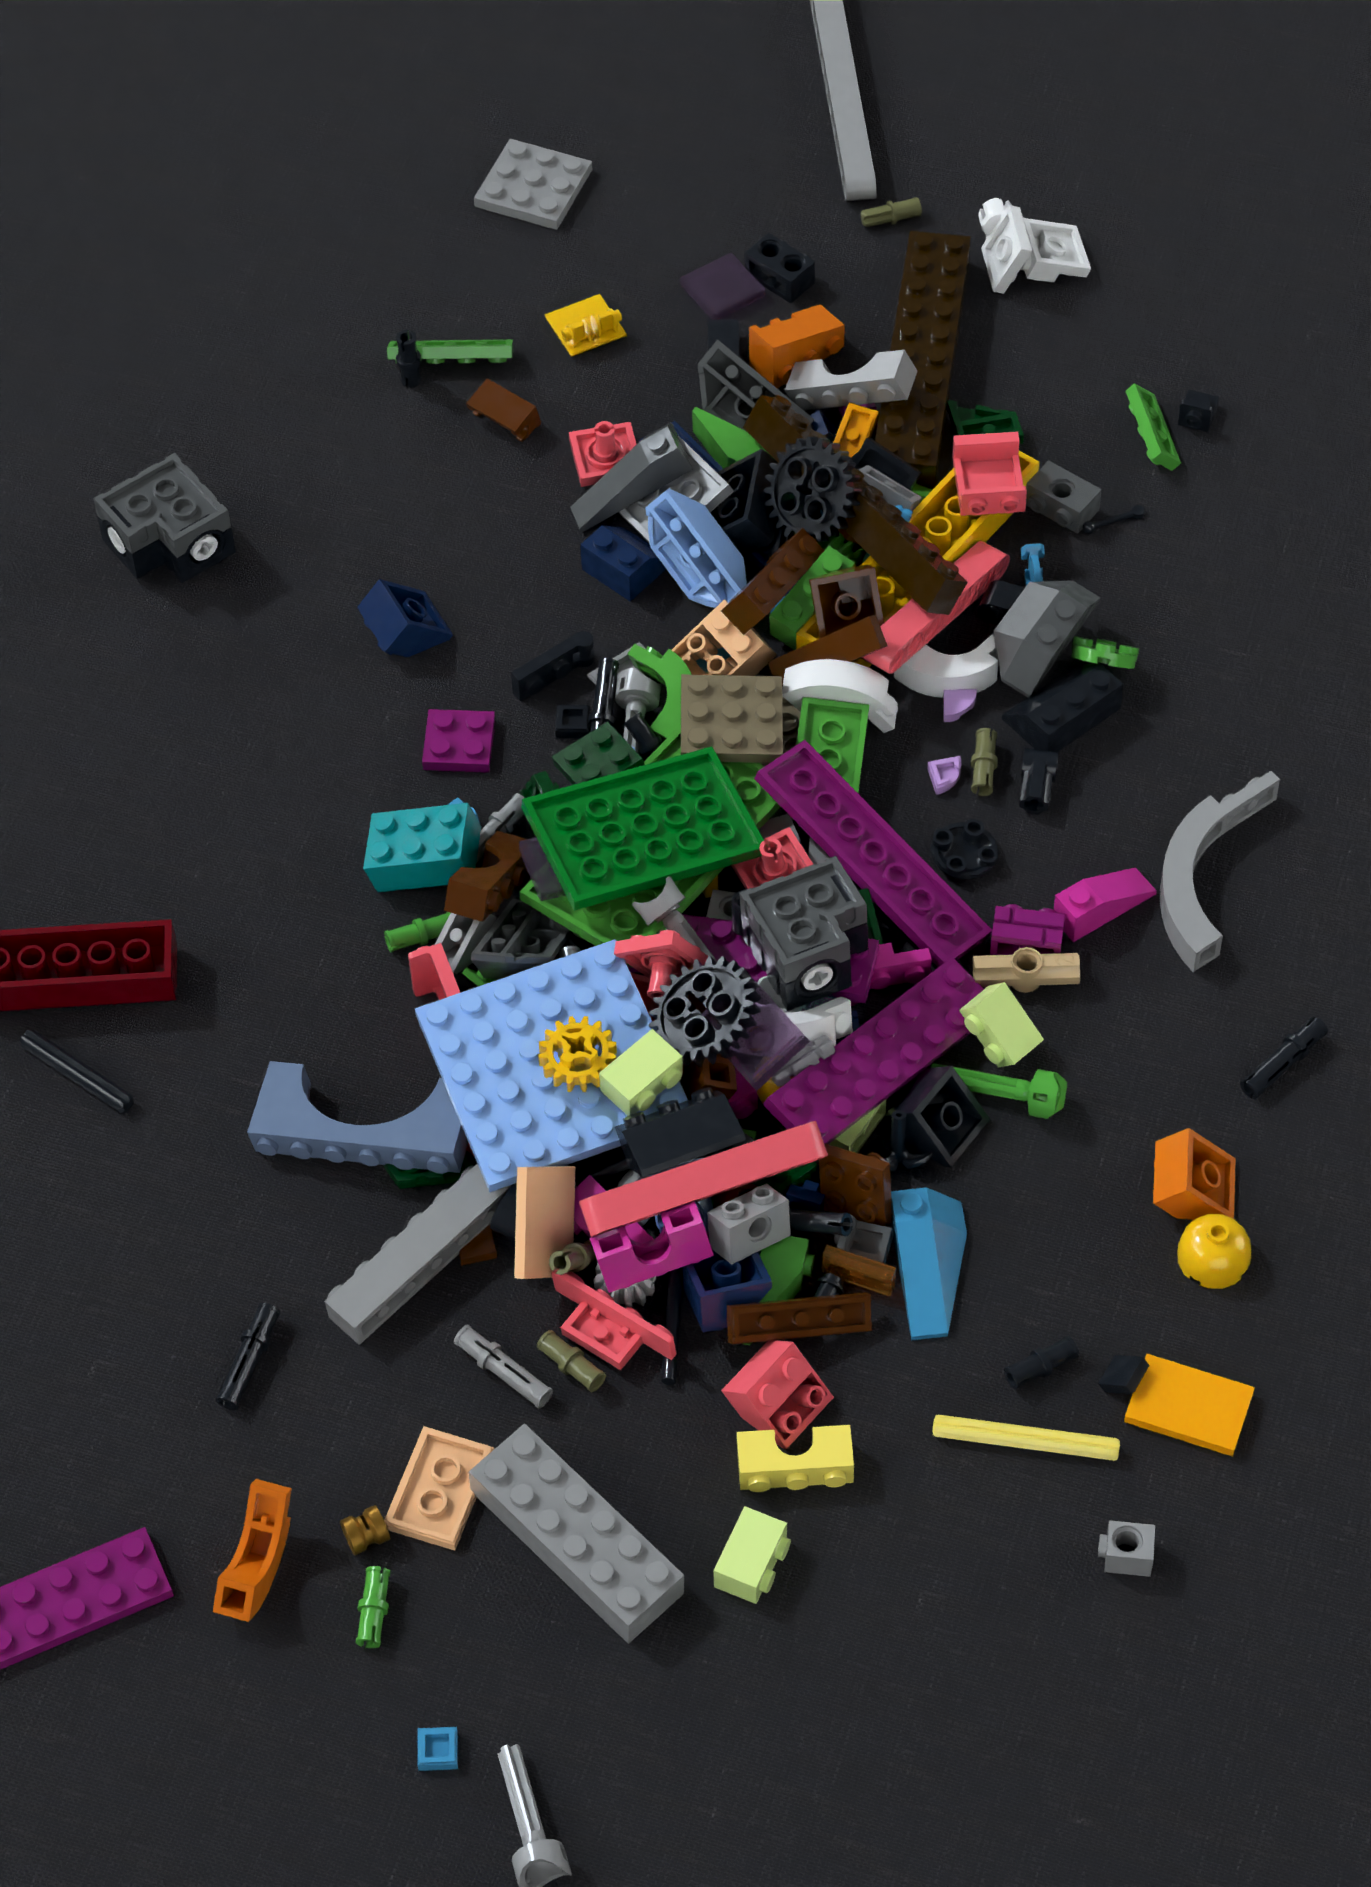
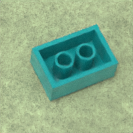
(420, 846)

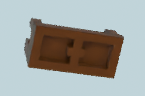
(505, 409)

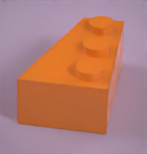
(803, 337)

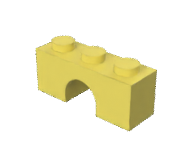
(767, 1467)

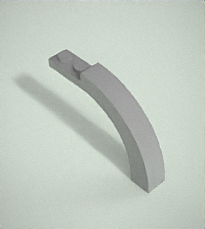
(1182, 915)

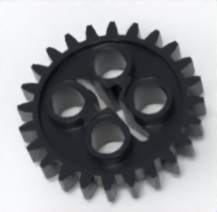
(812, 488)
(728, 996)

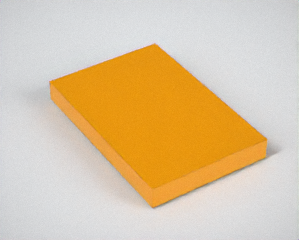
(1190, 1405)

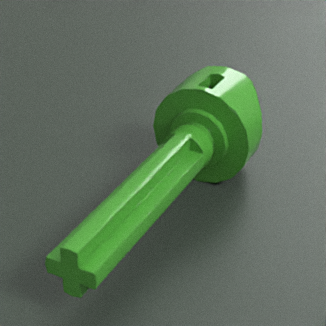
(1043, 1094)

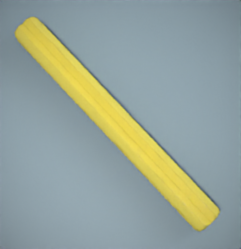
(1026, 1437)

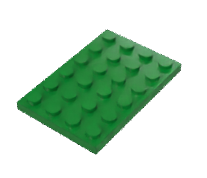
(643, 827)

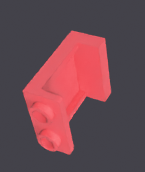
(988, 473)
(432, 972)

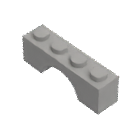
(882, 379)

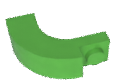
(668, 671)

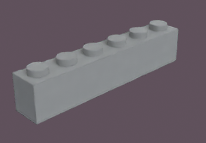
(413, 1256)

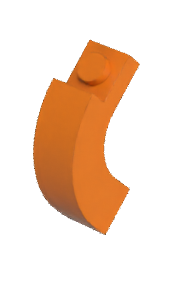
(259, 1552)

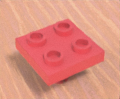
(600, 449)
(778, 859)
(659, 957)

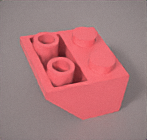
(778, 1391)

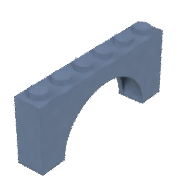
(291, 1125)

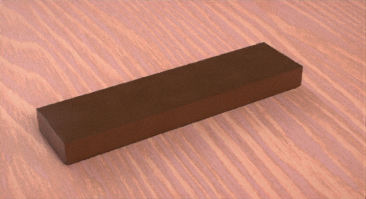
(845, 644)
(799, 1318)

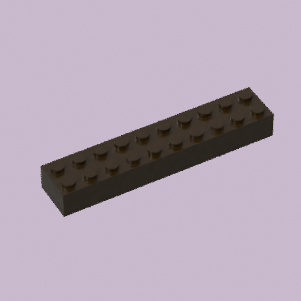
(928, 332)

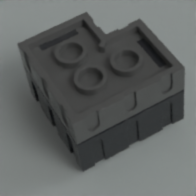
(165, 520)
(806, 931)

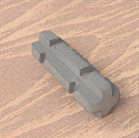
(807, 1056)

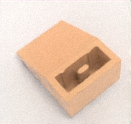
(716, 631)

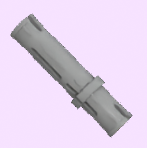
(501, 821)
(491, 1357)

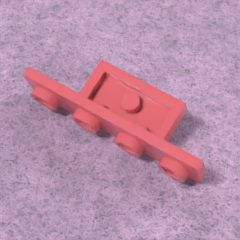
(607, 1327)

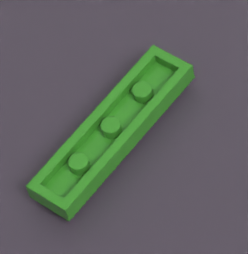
(463, 350)

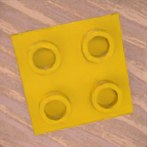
(586, 324)

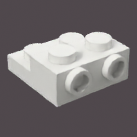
(1055, 251)

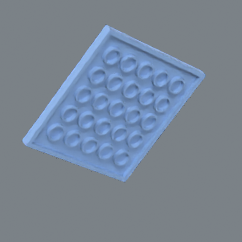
(491, 1067)

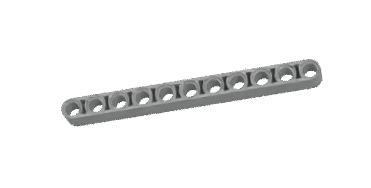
(844, 100)

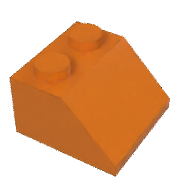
(1193, 1176)

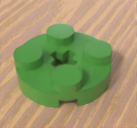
(1104, 652)

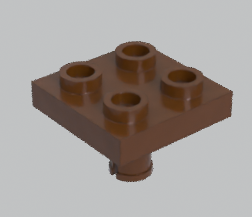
(856, 1185)

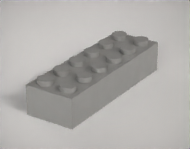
(576, 1533)

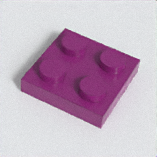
(458, 740)

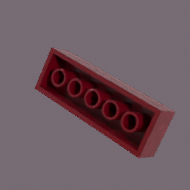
(88, 965)

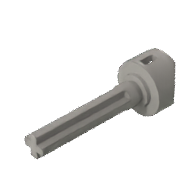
(635, 695)
(665, 909)
(539, 1858)

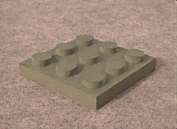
(732, 715)

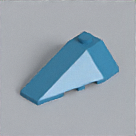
(929, 1254)

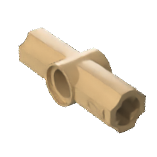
(1044, 969)

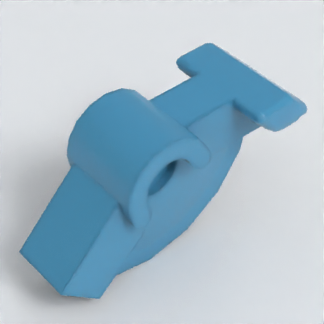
(1033, 553)

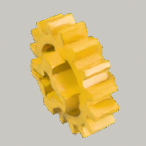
(577, 1053)

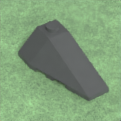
(644, 469)

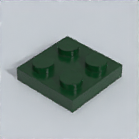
(596, 756)

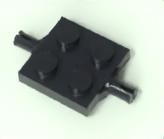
(885, 462)

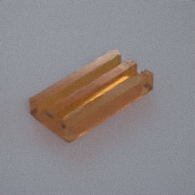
(859, 1270)

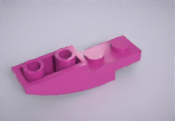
(899, 967)

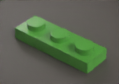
(1152, 427)

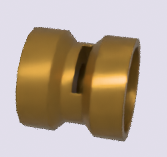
(356, 1533)

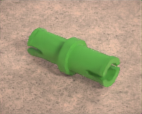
(418, 932)
(373, 1607)

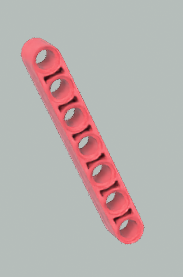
(914, 627)
(703, 1178)

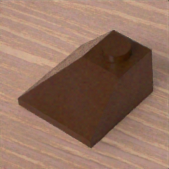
(845, 598)

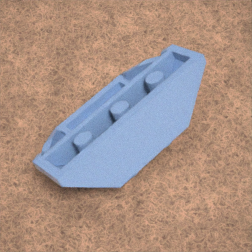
(694, 549)

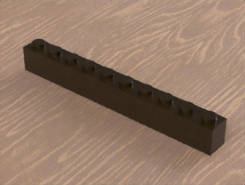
(877, 525)

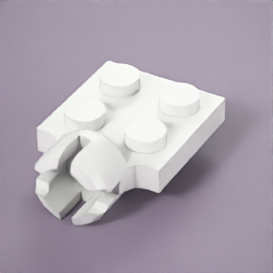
(1005, 242)

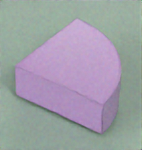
(957, 703)
(944, 773)

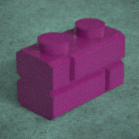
(1023, 928)

